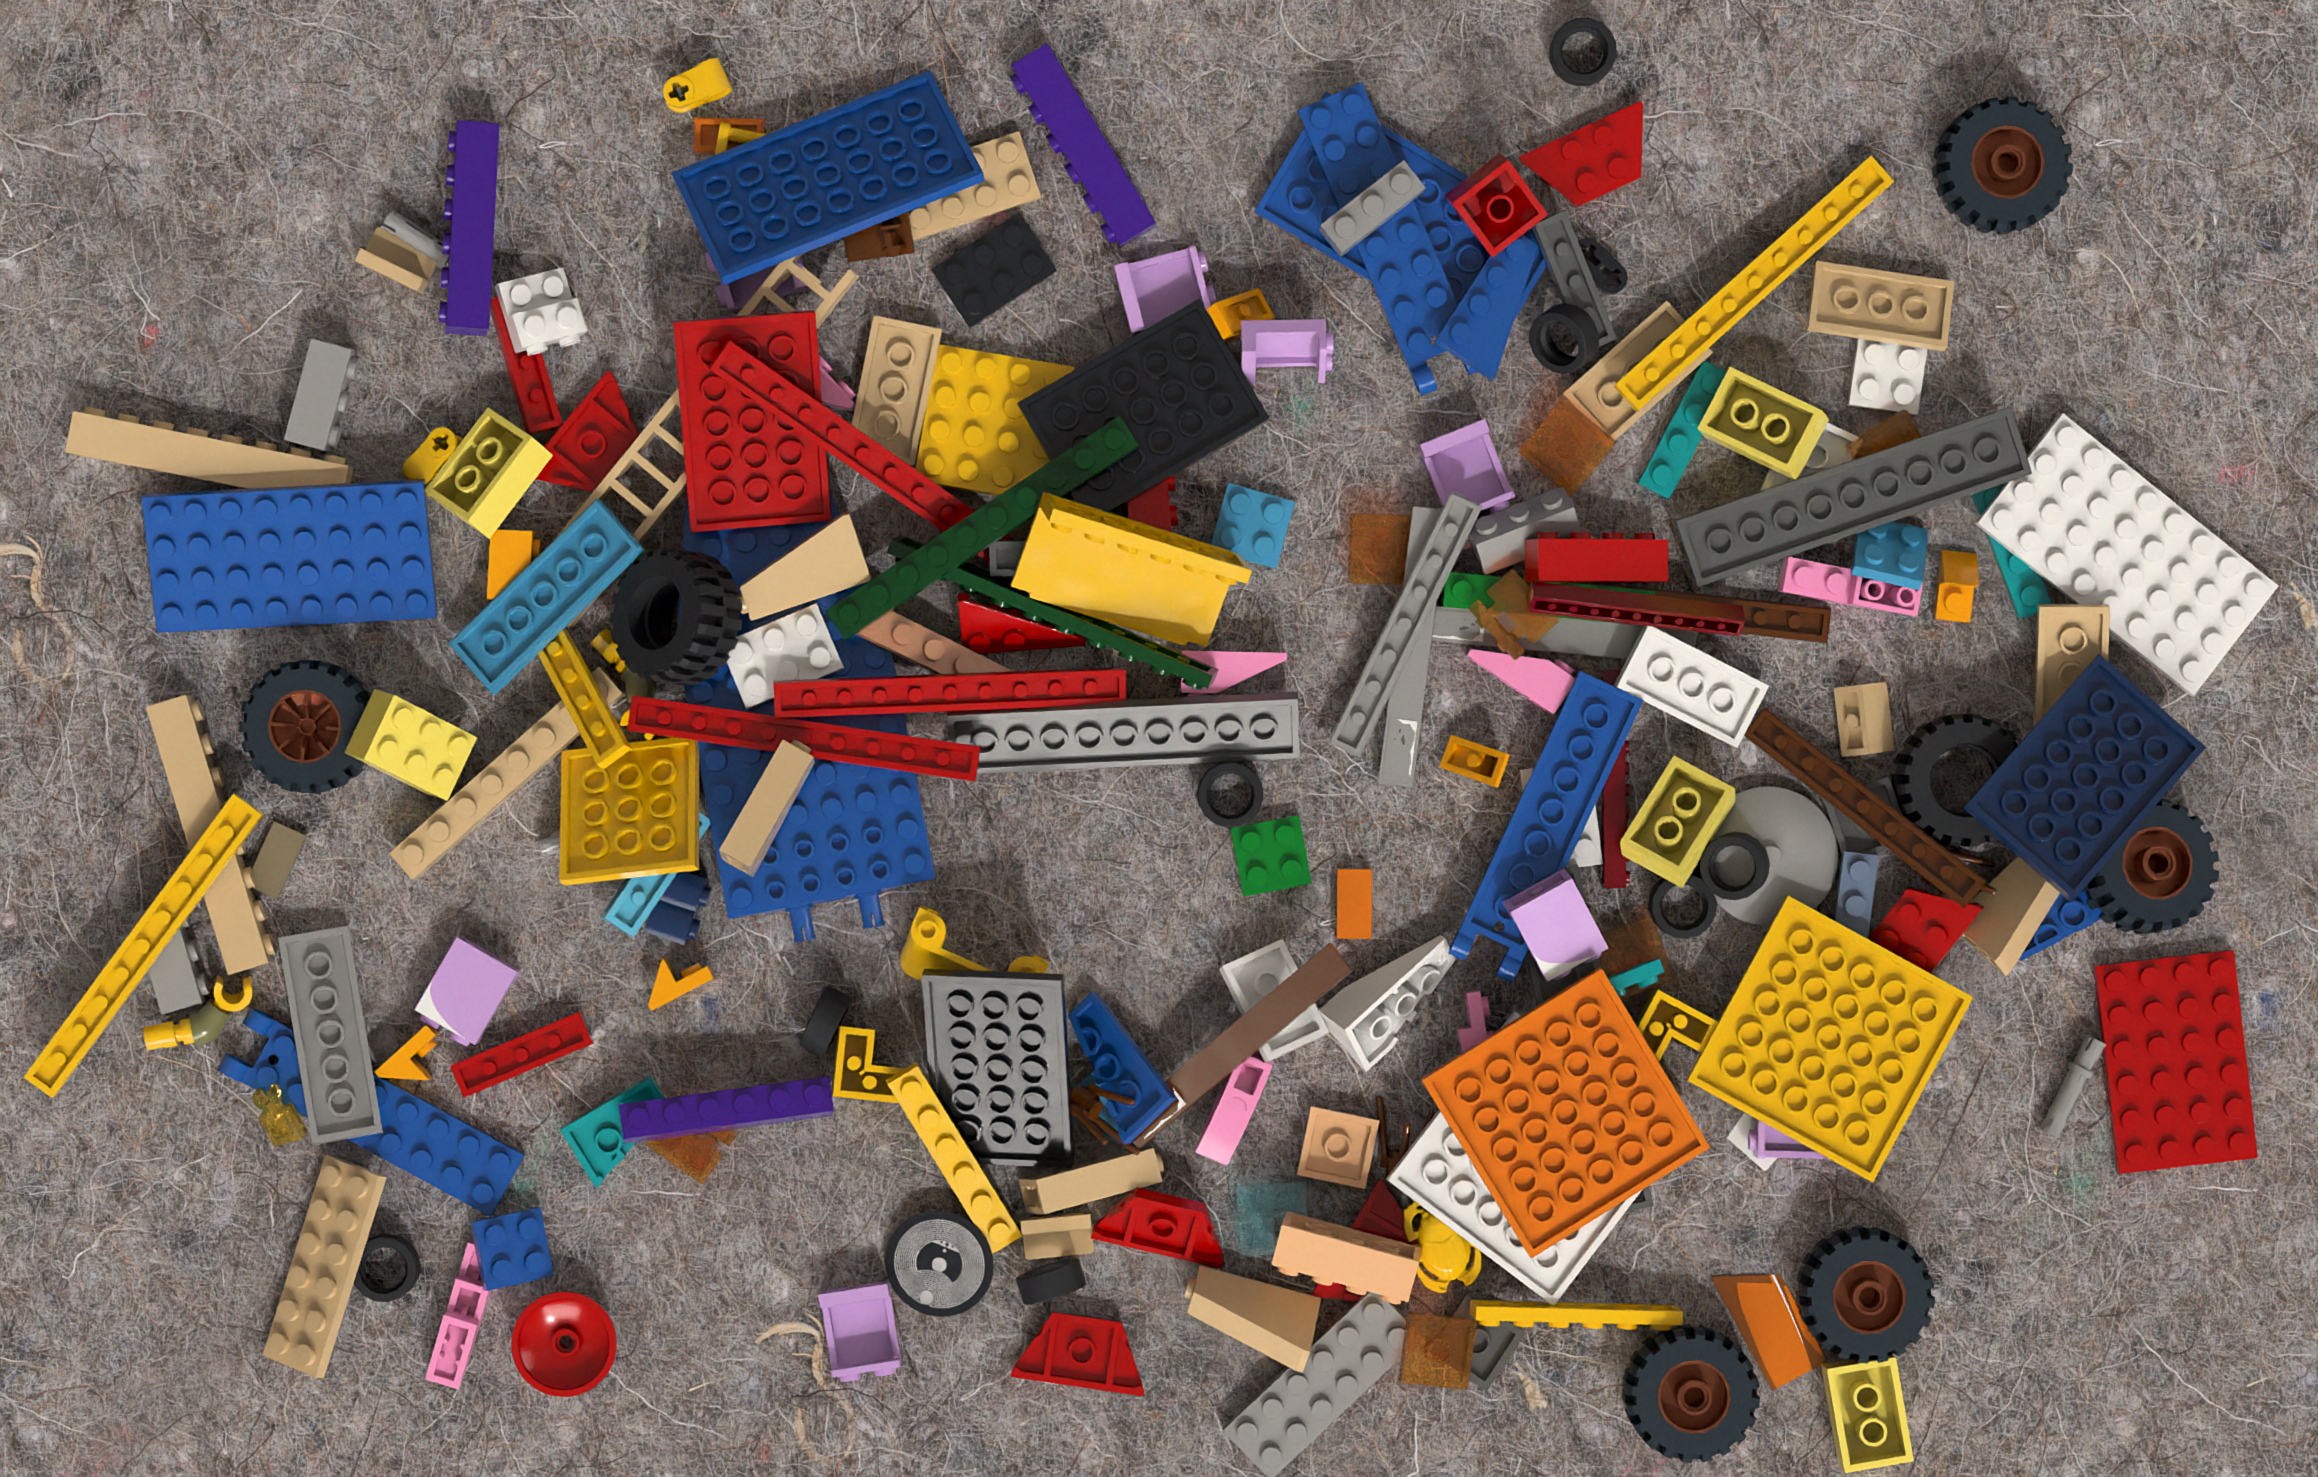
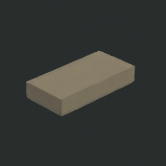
(277, 859)

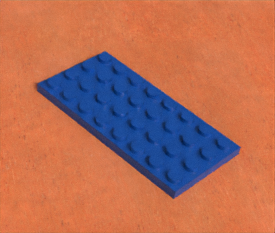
(827, 177)
(1302, 201)
(290, 555)

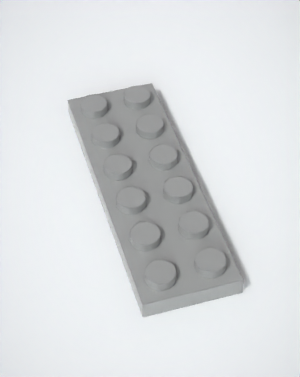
(330, 1035)
(1337, 1372)

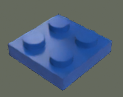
(512, 1248)

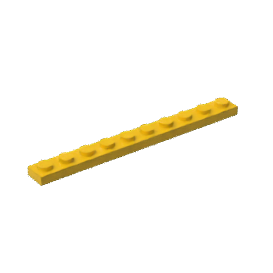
(1753, 283)
(143, 945)

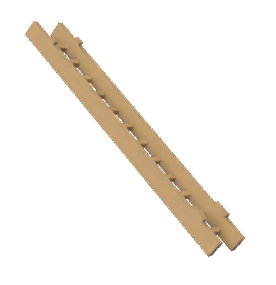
(655, 427)

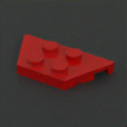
(1593, 157)
(591, 439)
(1924, 927)
(1378, 1216)
(1162, 1226)
(1081, 1354)

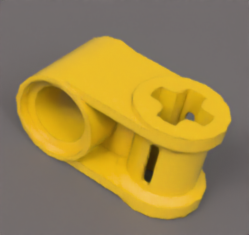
(701, 83)
(431, 455)

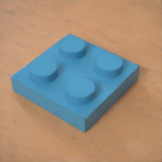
(1253, 524)
(1891, 554)

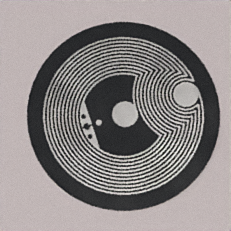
(939, 1263)

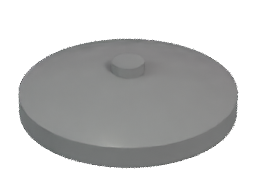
(1798, 847)

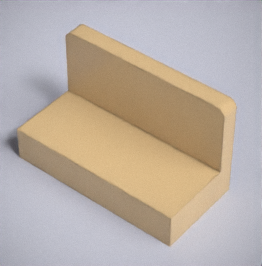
(397, 260)
(1864, 719)
(1057, 1235)

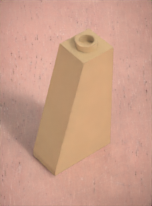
(810, 570)
(767, 807)
(2010, 915)
(1090, 1181)
(1256, 1314)

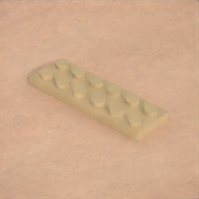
(324, 1266)

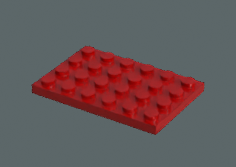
(737, 455)
(2175, 1061)

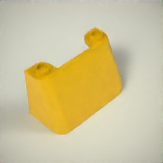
(925, 951)

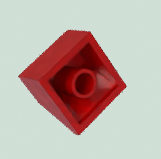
(1496, 204)

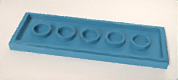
(546, 596)

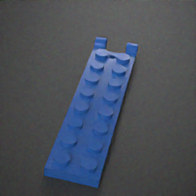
(1399, 251)
(1550, 811)
(414, 1133)

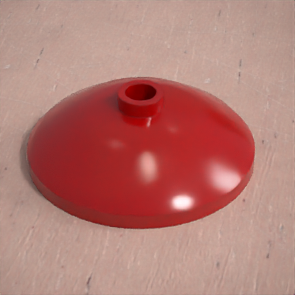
(548, 1363)

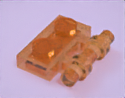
(1510, 597)
(691, 1153)

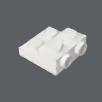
(540, 311)

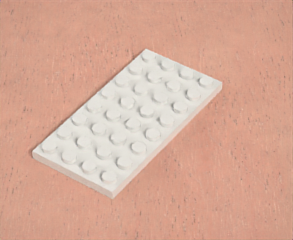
(2123, 543)

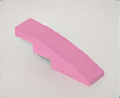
(459, 1324)

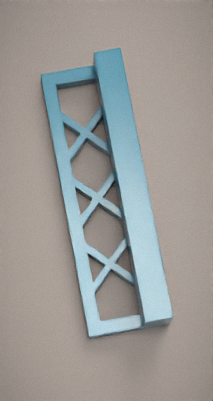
(640, 895)

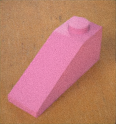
(1232, 667)
(1534, 678)

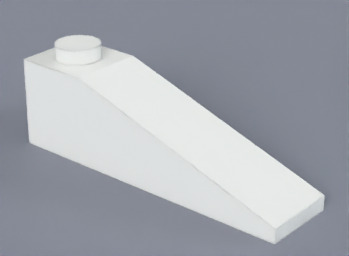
(1376, 1006)

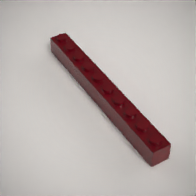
(1635, 608)
(1615, 813)

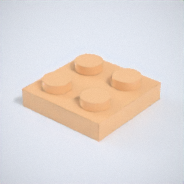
(1338, 1147)

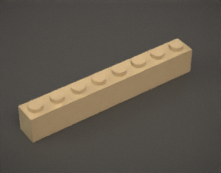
(197, 456)
(495, 784)
(199, 800)

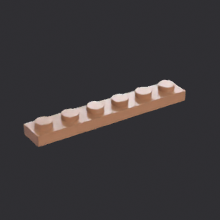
(926, 647)

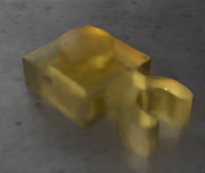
(278, 1120)

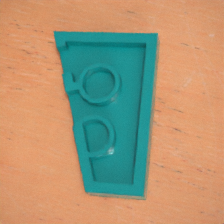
(598, 1133)

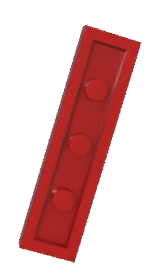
(528, 380)
(522, 1054)

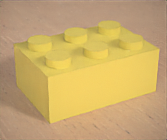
(1763, 423)
(488, 472)
(410, 744)
(1677, 821)
(1867, 1414)

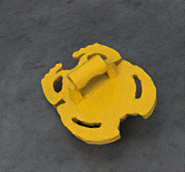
(1442, 1251)

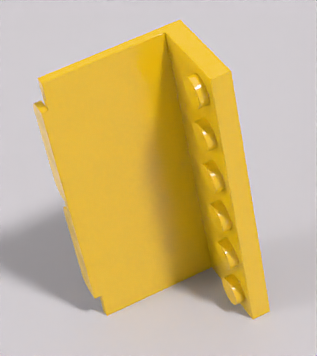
(1126, 571)

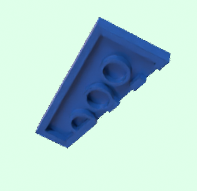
(1488, 309)
(2061, 921)
(1120, 1067)

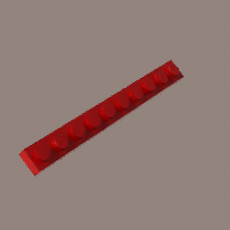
(840, 438)
(948, 692)
(824, 740)

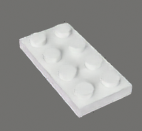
(1691, 685)

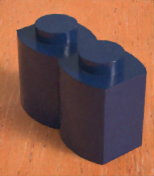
(678, 907)

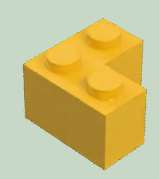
(1668, 1018)
(853, 1068)

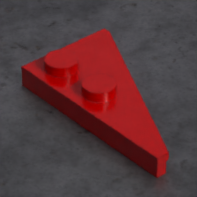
(1007, 630)

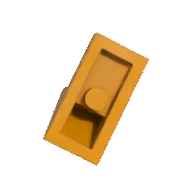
(1242, 307)
(1956, 586)
(1474, 761)
(668, 987)
(403, 1062)

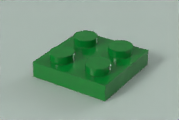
(1271, 855)

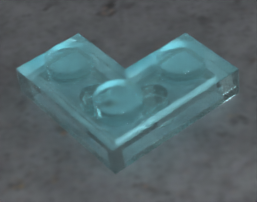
(1259, 1206)

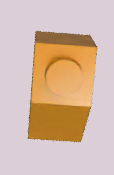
(508, 556)

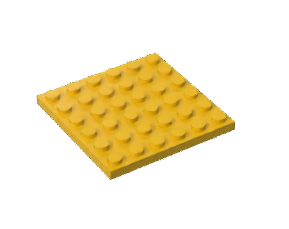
(1829, 1038)

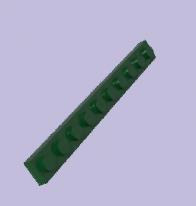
(981, 529)
(1098, 632)

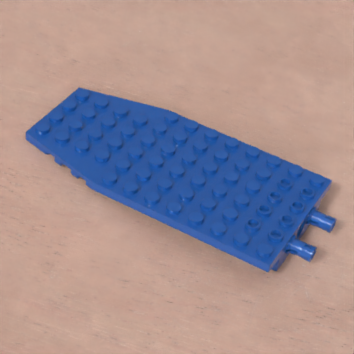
(851, 823)

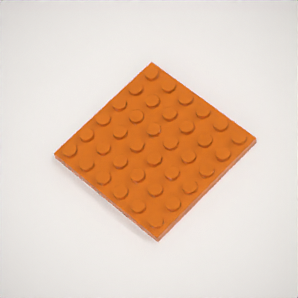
(1565, 1112)

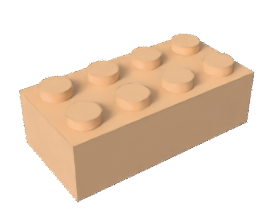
(1346, 1257)

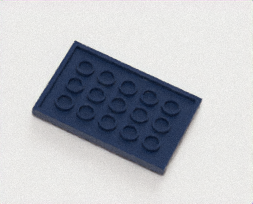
(2084, 777)

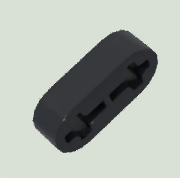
(1608, 262)

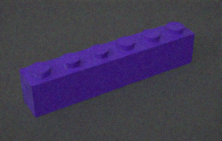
(1082, 145)
(471, 228)
(726, 1110)

